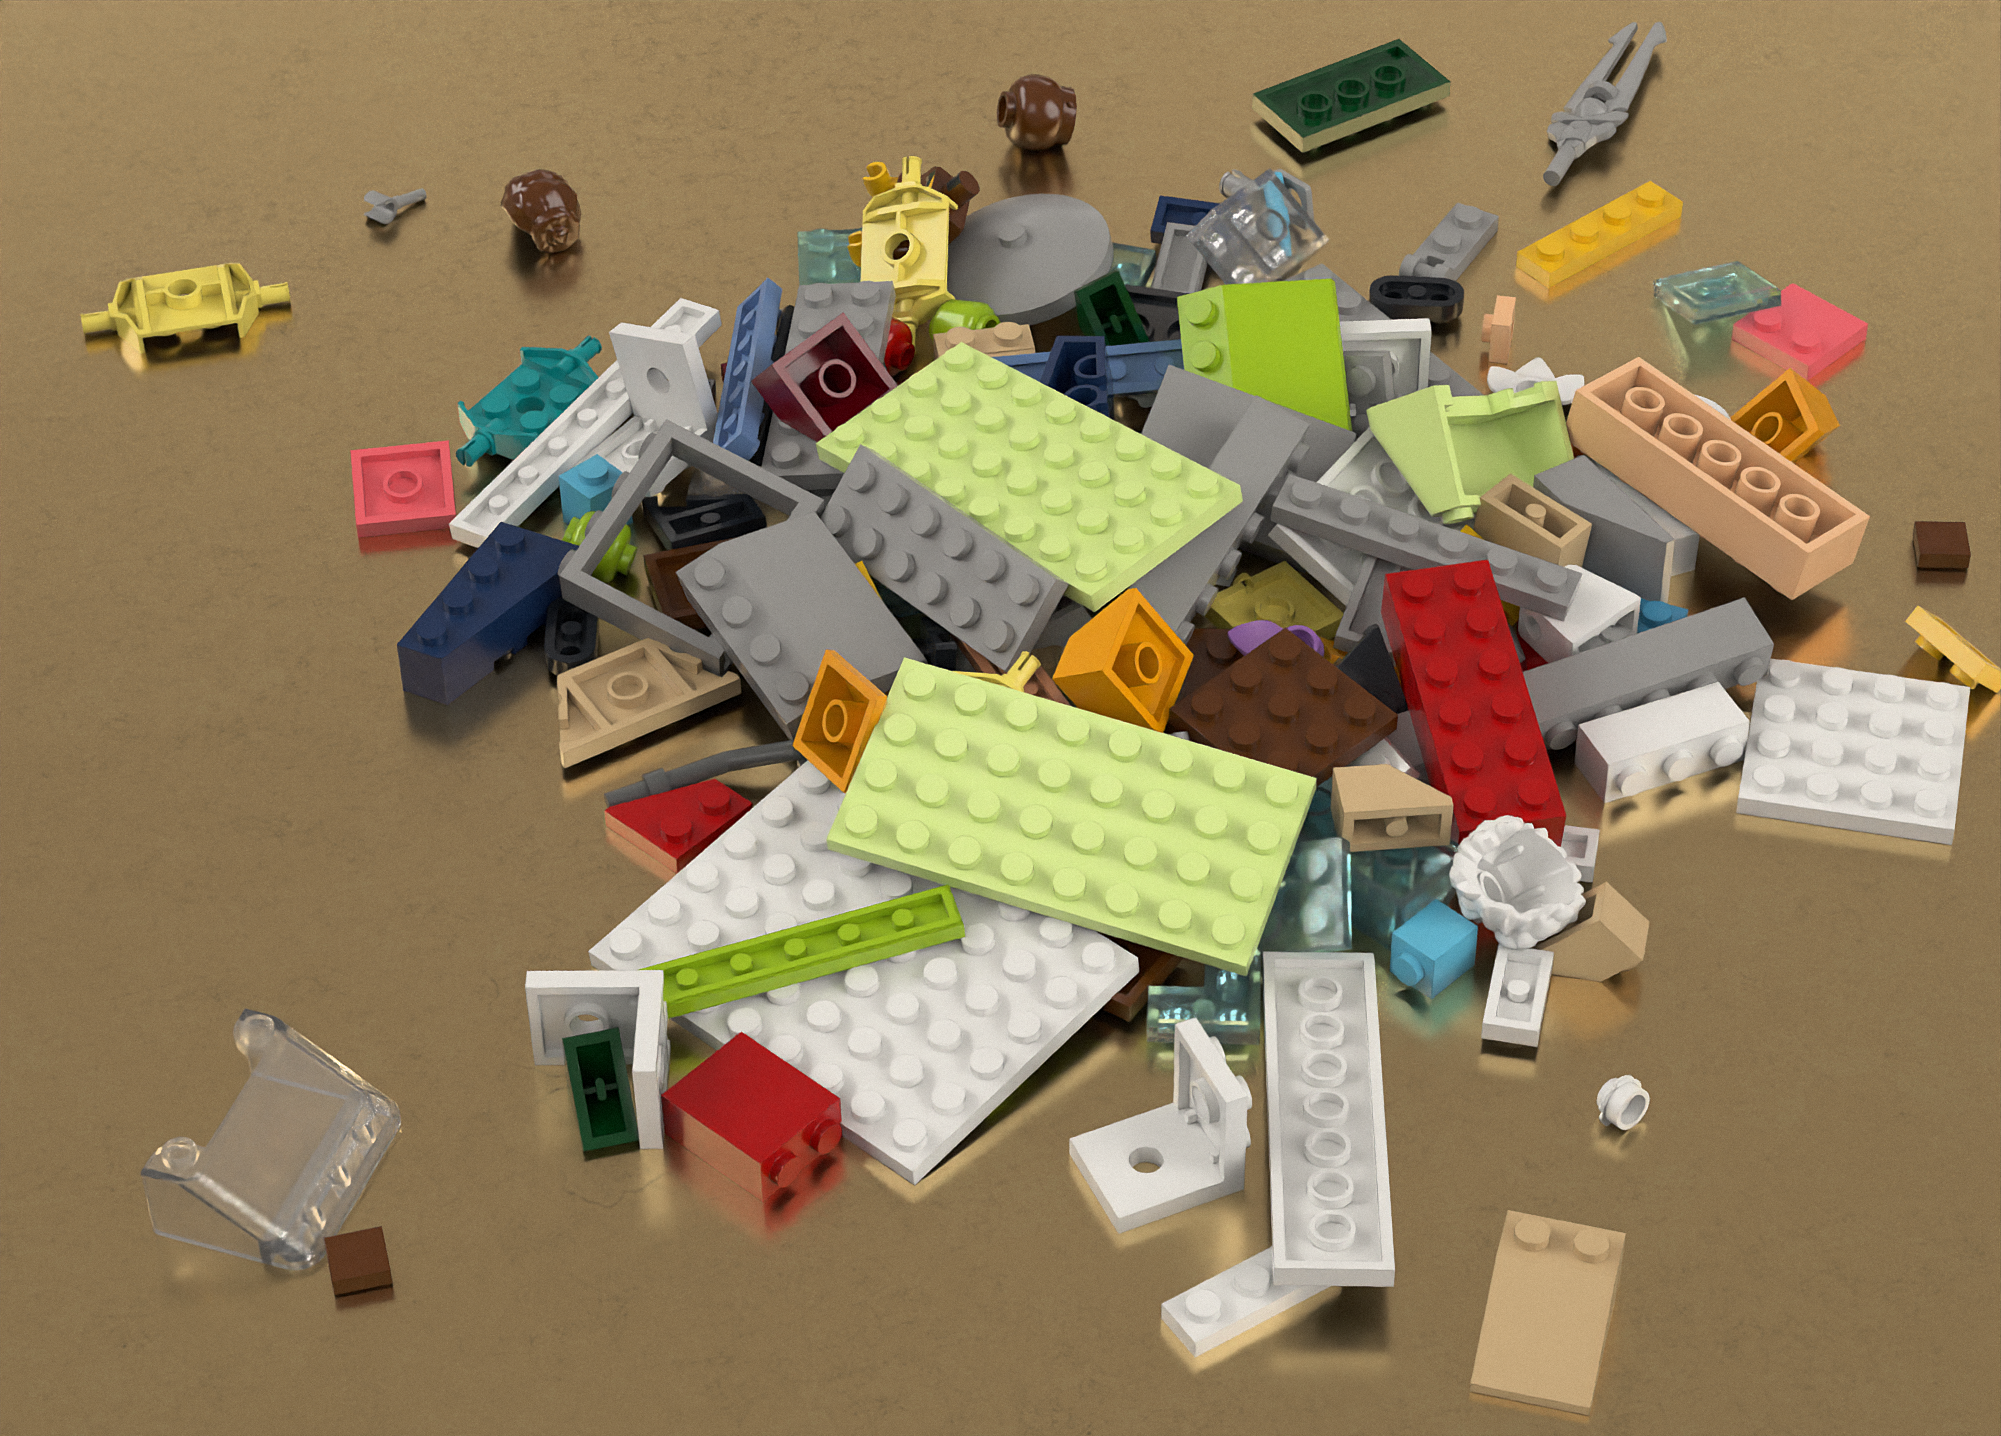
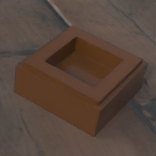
(1941, 544)
(358, 1260)

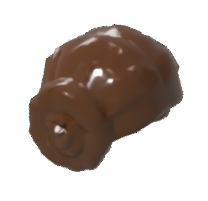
(544, 208)

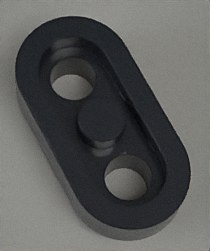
(1417, 297)
(569, 636)

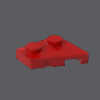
(678, 822)

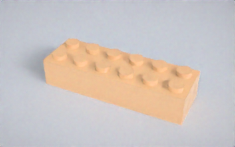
(1715, 477)

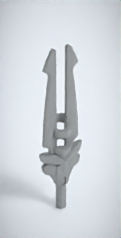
(1597, 104)

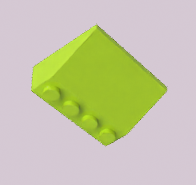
(1270, 343)

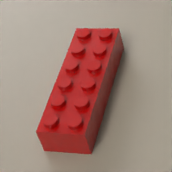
(1469, 697)

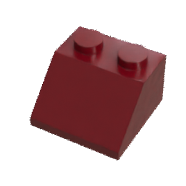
(824, 380)

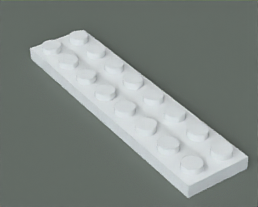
(1326, 1121)

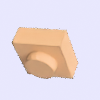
(1499, 328)

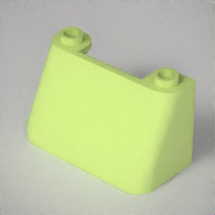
(1468, 444)

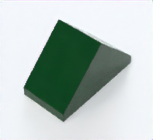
(1108, 311)
(599, 1089)

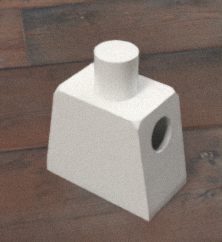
(1595, 618)

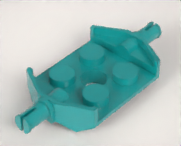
(526, 400)

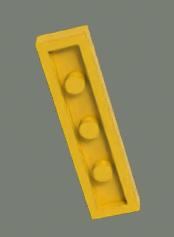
(1599, 234)

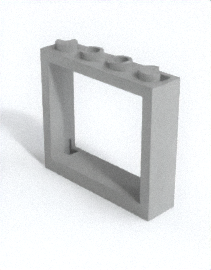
(629, 490)

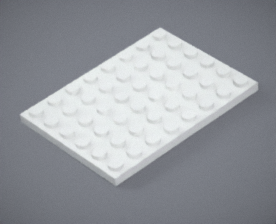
(905, 1042)

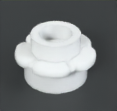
(1622, 1102)

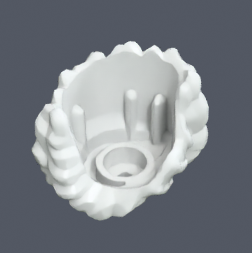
(1516, 882)

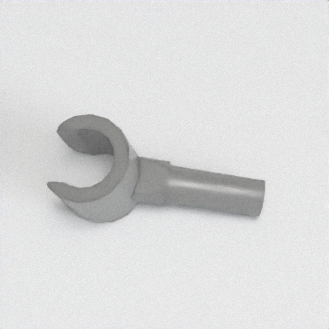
(386, 207)

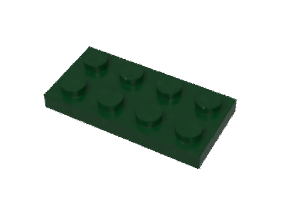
(1350, 95)

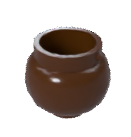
(1037, 112)

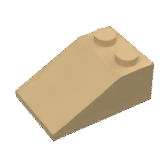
(1548, 1312)

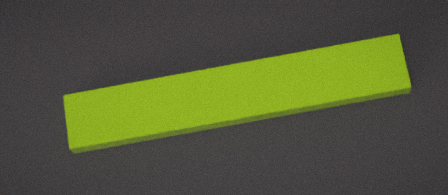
(810, 950)

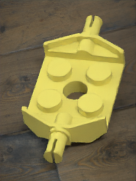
(922, 218)
(215, 298)

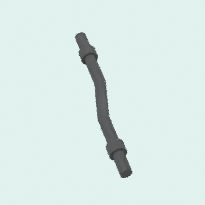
(704, 769)

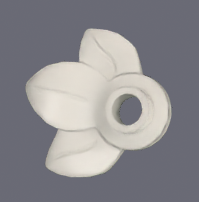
(1532, 373)

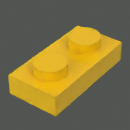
(1940, 639)

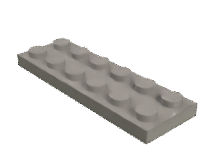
(870, 310)
(941, 559)

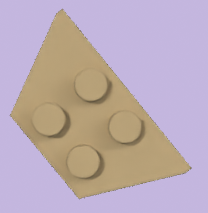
(632, 696)

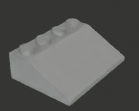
(1199, 416)
(785, 600)

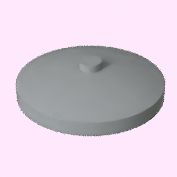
(1029, 256)

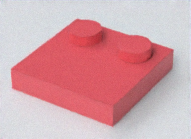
(1801, 332)
(403, 488)

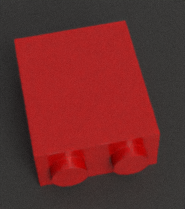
(752, 1116)

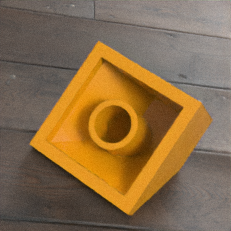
(1788, 416)
(1125, 664)
(838, 719)

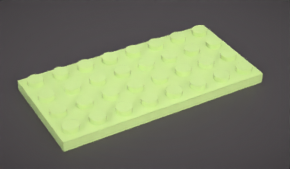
(1040, 471)
(1073, 815)

